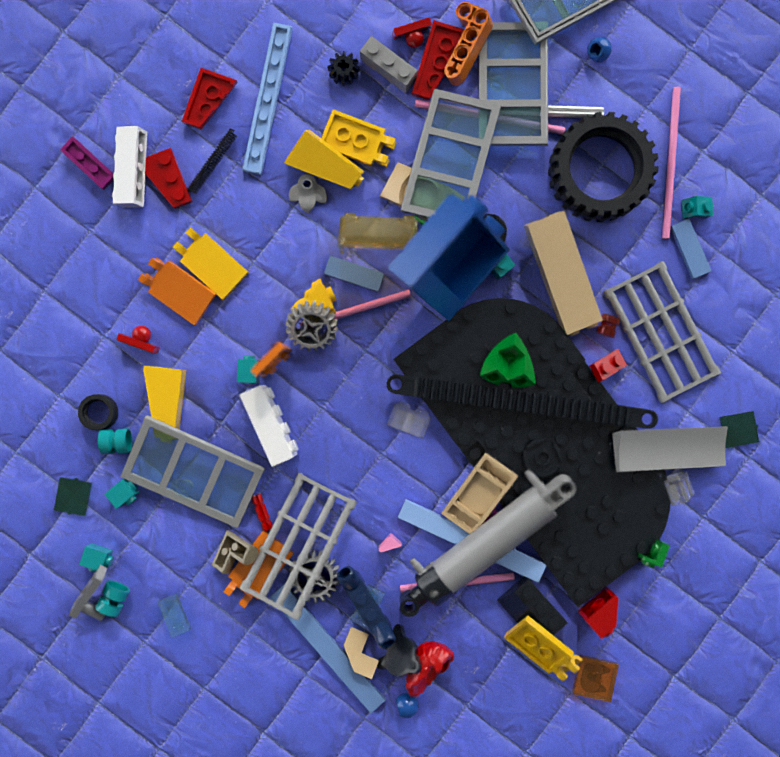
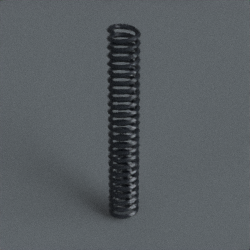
(192, 187)

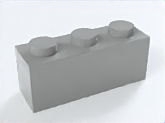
(388, 64)

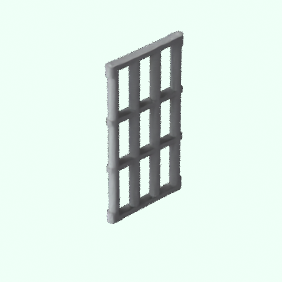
(679, 344)
(281, 557)

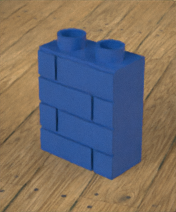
(451, 254)

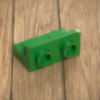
(656, 555)

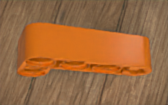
(457, 68)

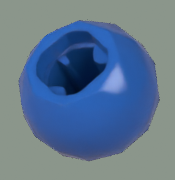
(599, 49)
(407, 705)

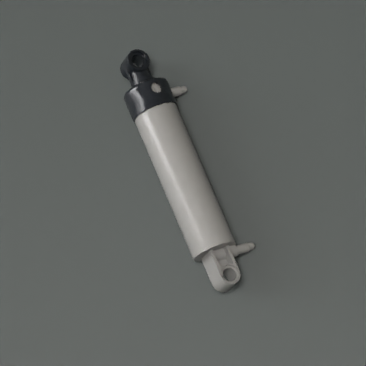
(486, 544)

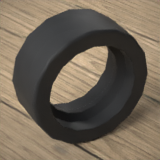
(83, 412)

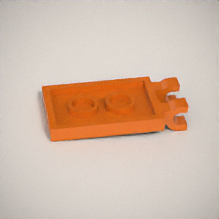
(178, 290)
(271, 360)
(241, 571)

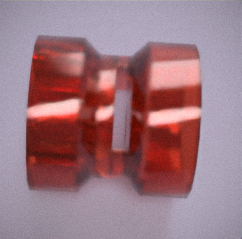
(608, 325)

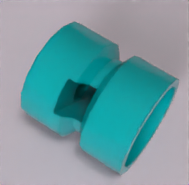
(117, 441)
(111, 601)

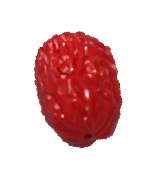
(435, 660)

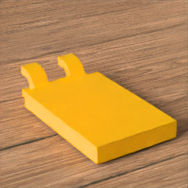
(357, 139)
(211, 264)
(543, 648)

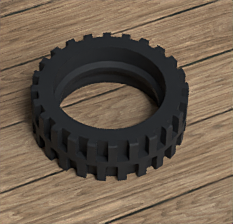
(635, 144)

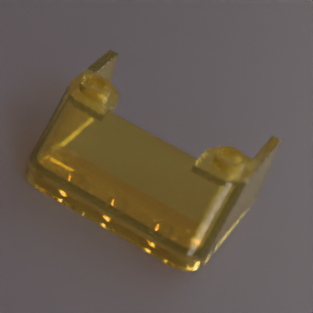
(375, 232)

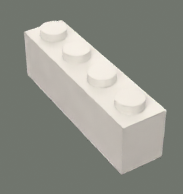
(129, 166)

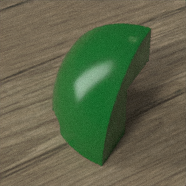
(509, 364)

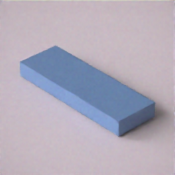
(690, 248)
(354, 273)

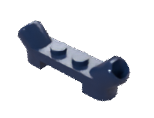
(367, 606)

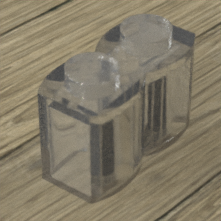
(679, 487)

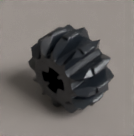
(343, 61)

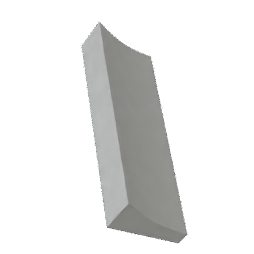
(669, 449)

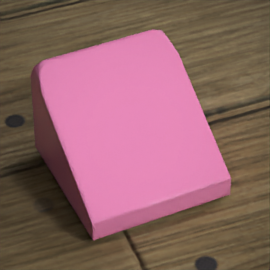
(389, 543)

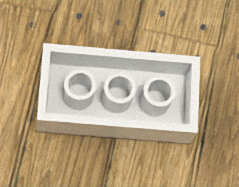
(269, 424)

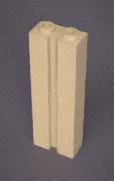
(563, 273)

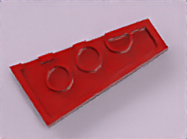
(437, 52)

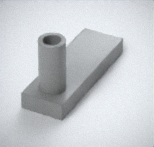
(81, 603)

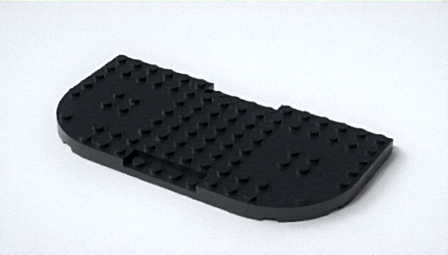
(611, 511)

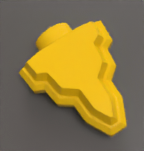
(319, 294)

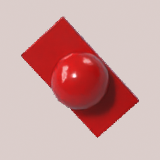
(412, 32)
(139, 339)

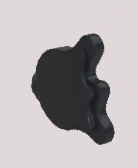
(401, 656)

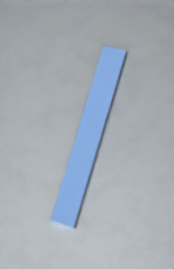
(267, 99)
(453, 533)

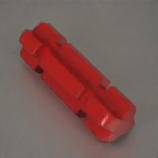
(262, 512)

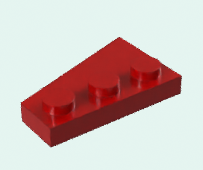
(206, 97)
(167, 177)

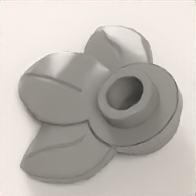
(307, 195)

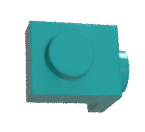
(697, 207)

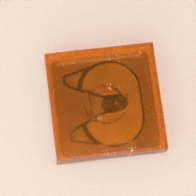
(595, 678)

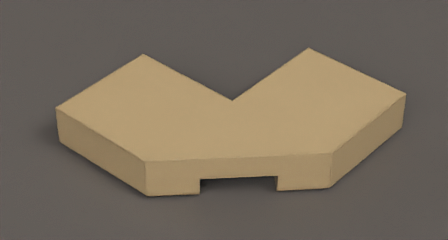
(360, 662)

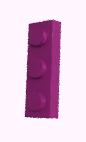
(88, 163)

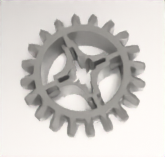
(315, 339)
(322, 581)

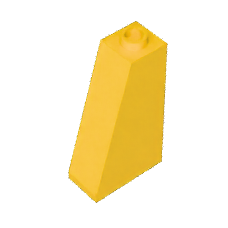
(322, 160)
(165, 393)

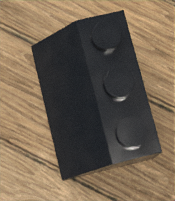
(526, 600)

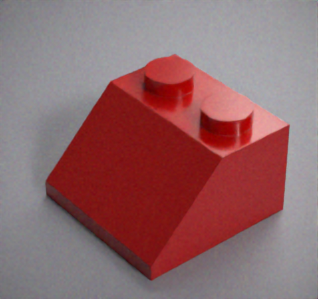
(601, 612)

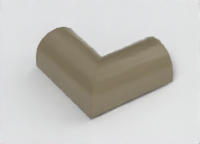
(234, 548)

